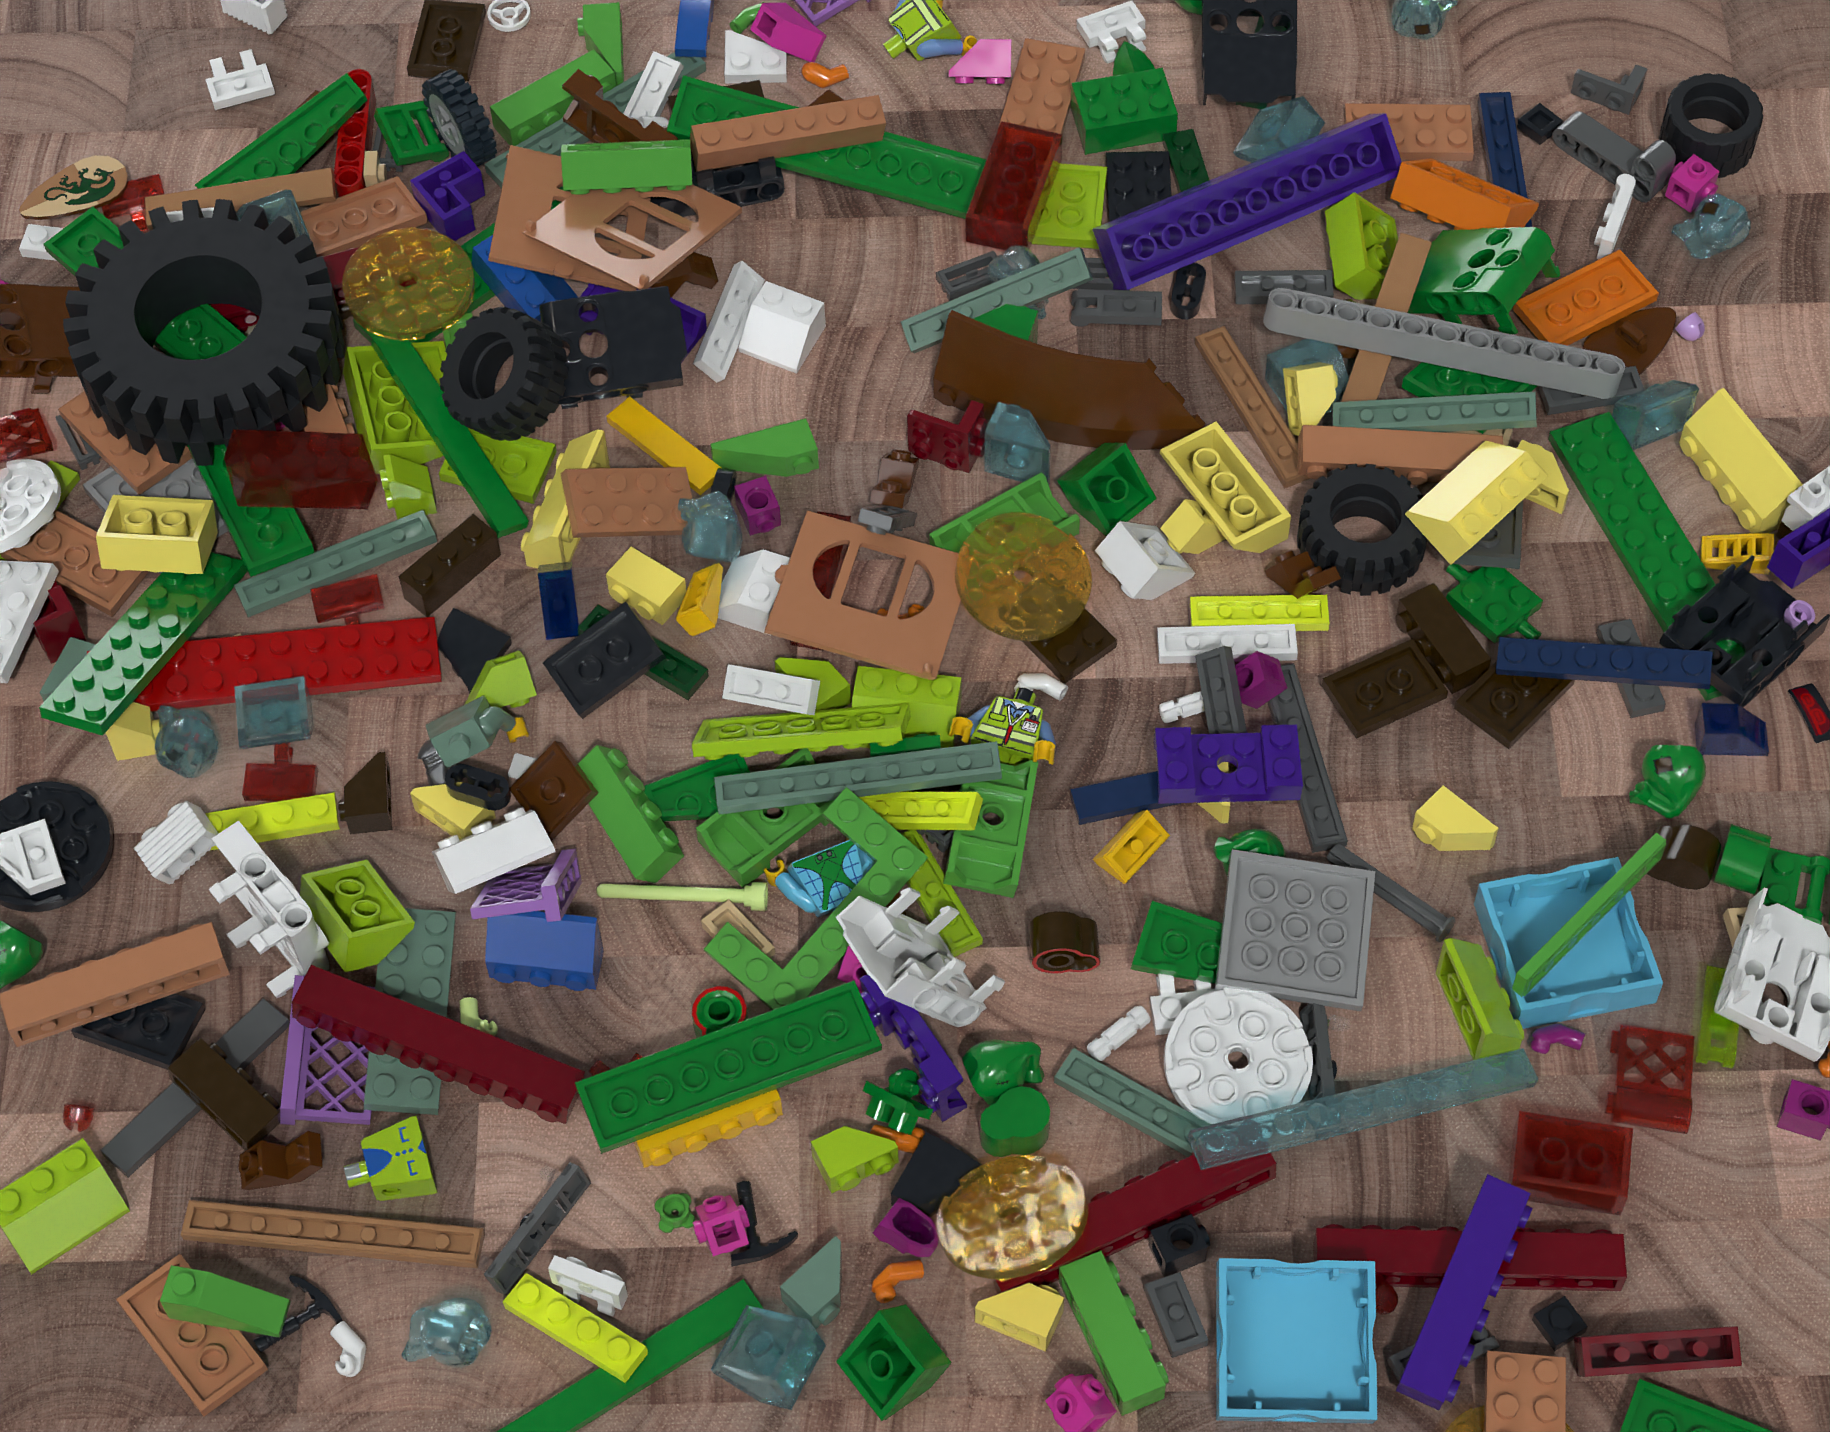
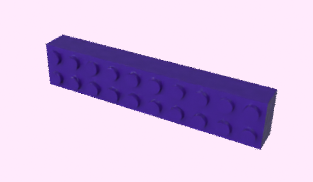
(1248, 201)

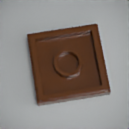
(554, 789)

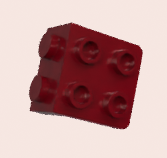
(947, 442)

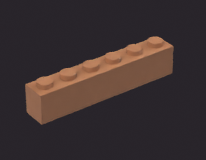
(787, 132)
(1414, 454)
(113, 984)

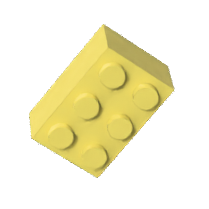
(157, 534)

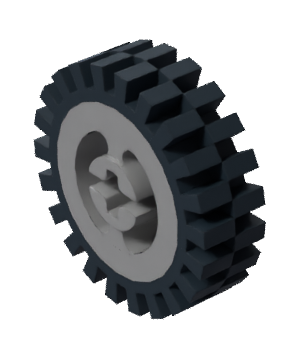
(459, 117)

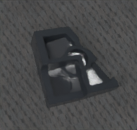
(469, 645)
(932, 1174)

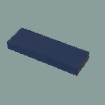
(1116, 798)

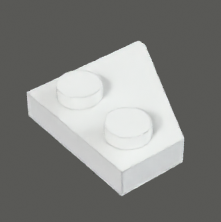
(752, 60)
(30, 857)

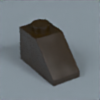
(368, 798)

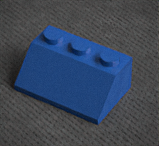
(518, 286)
(544, 952)

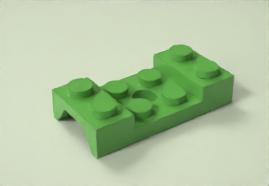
(1028, 497)
(749, 840)
(993, 854)

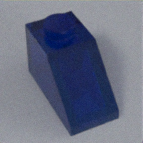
(558, 600)
(1730, 731)

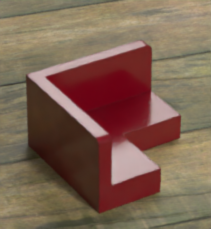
(56, 623)

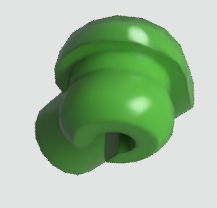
(745, 18)

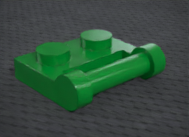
(403, 137)
(1782, 878)

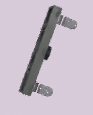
(1316, 1030)
(535, 1227)

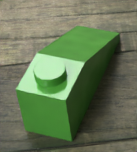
(603, 33)
(771, 451)
(222, 1302)

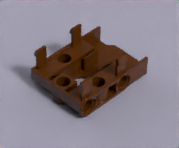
(38, 342)

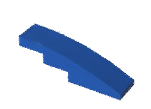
(693, 28)

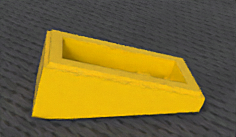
(1746, 542)
(701, 603)

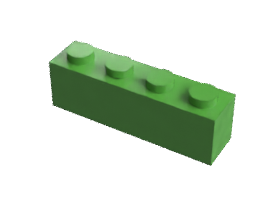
(545, 100)
(626, 165)
(630, 816)
(1112, 1332)

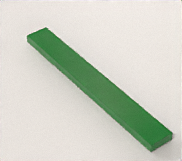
(450, 436)
(666, 1352)

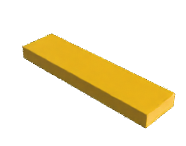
(663, 443)

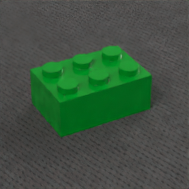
(1123, 110)

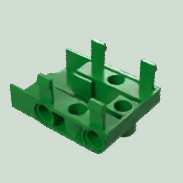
(1482, 272)

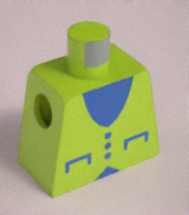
(394, 1163)

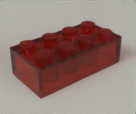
(1013, 187)
(300, 469)

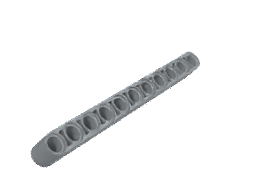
(1443, 343)

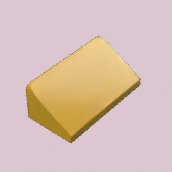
(1131, 846)

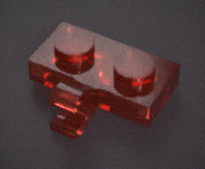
(133, 200)
(347, 599)
(279, 780)

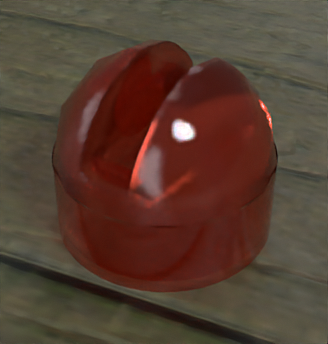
(77, 1114)
(1385, 1298)

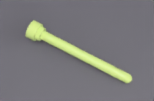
(752, 895)

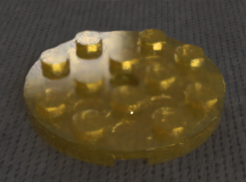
(403, 313)
(1004, 603)
(991, 1247)

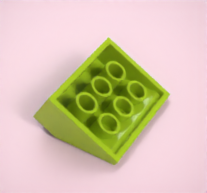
(383, 411)

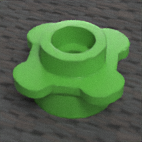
(667, 1205)

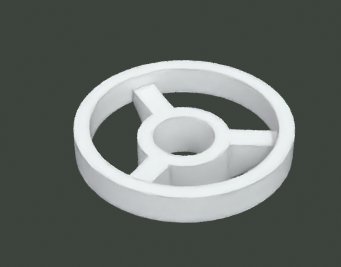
(509, 24)

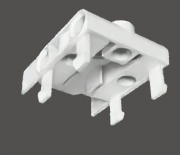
(274, 908)
(1788, 952)
(913, 960)

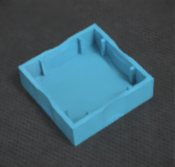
(1599, 975)
(1295, 1341)

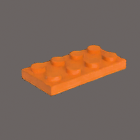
(1586, 300)

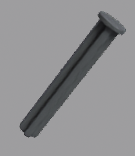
(1396, 894)

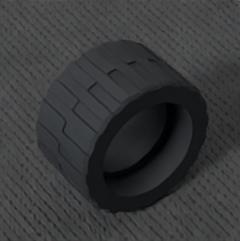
(1716, 99)

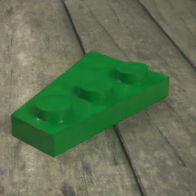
(693, 791)

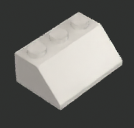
(492, 850)

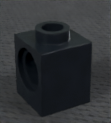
(1171, 1259)

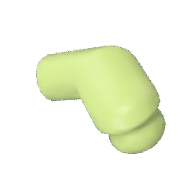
(470, 1017)

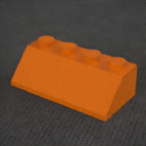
(1458, 197)

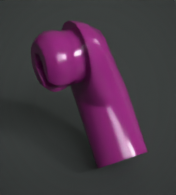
(1556, 1034)

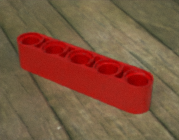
(355, 139)

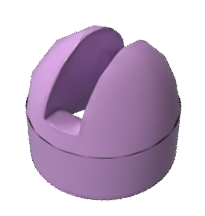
(1691, 327)
(1805, 612)

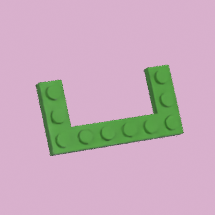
(894, 866)

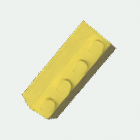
(1739, 463)
(1228, 489)
(1475, 497)
(551, 533)

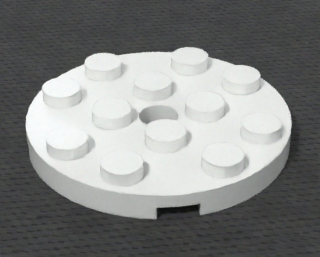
(26, 500)
(1232, 1022)

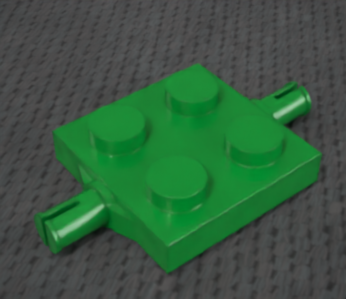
(1494, 601)

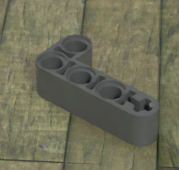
(1612, 155)

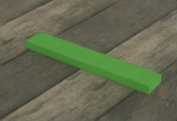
(1589, 915)

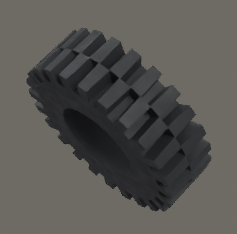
(179, 269)

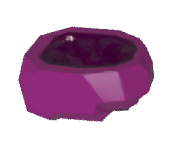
(908, 1230)

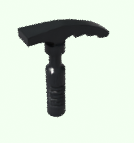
(755, 1250)
(293, 1323)

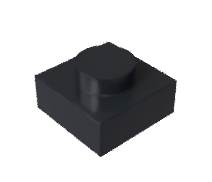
(1539, 123)
(1559, 1323)

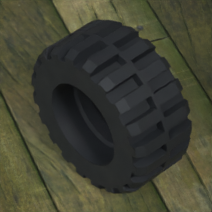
(531, 386)
(1364, 494)

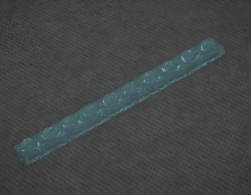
(1361, 1108)

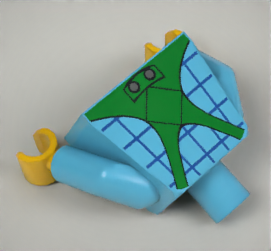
(823, 878)

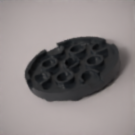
(78, 834)

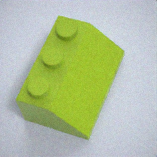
(1360, 246)
(930, 701)
(355, 913)
(1477, 999)
(58, 1206)

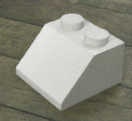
(782, 327)
(1142, 560)
(750, 589)

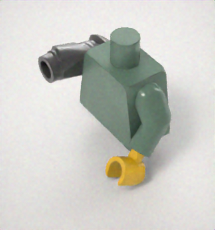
(464, 735)

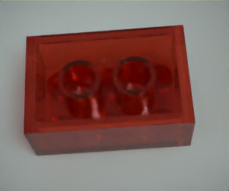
(1571, 1162)

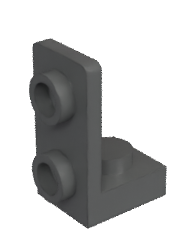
(1609, 93)

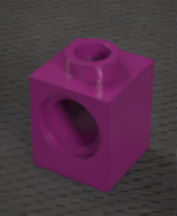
(754, 495)
(1259, 679)
(1793, 1116)

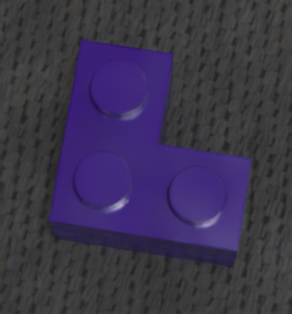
(447, 194)

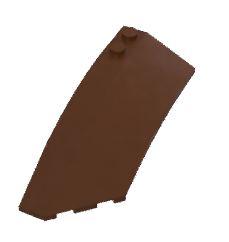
(1069, 394)

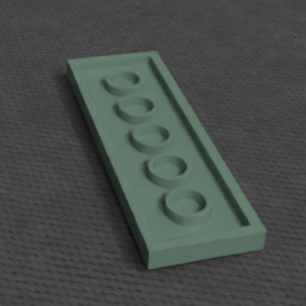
(419, 975)

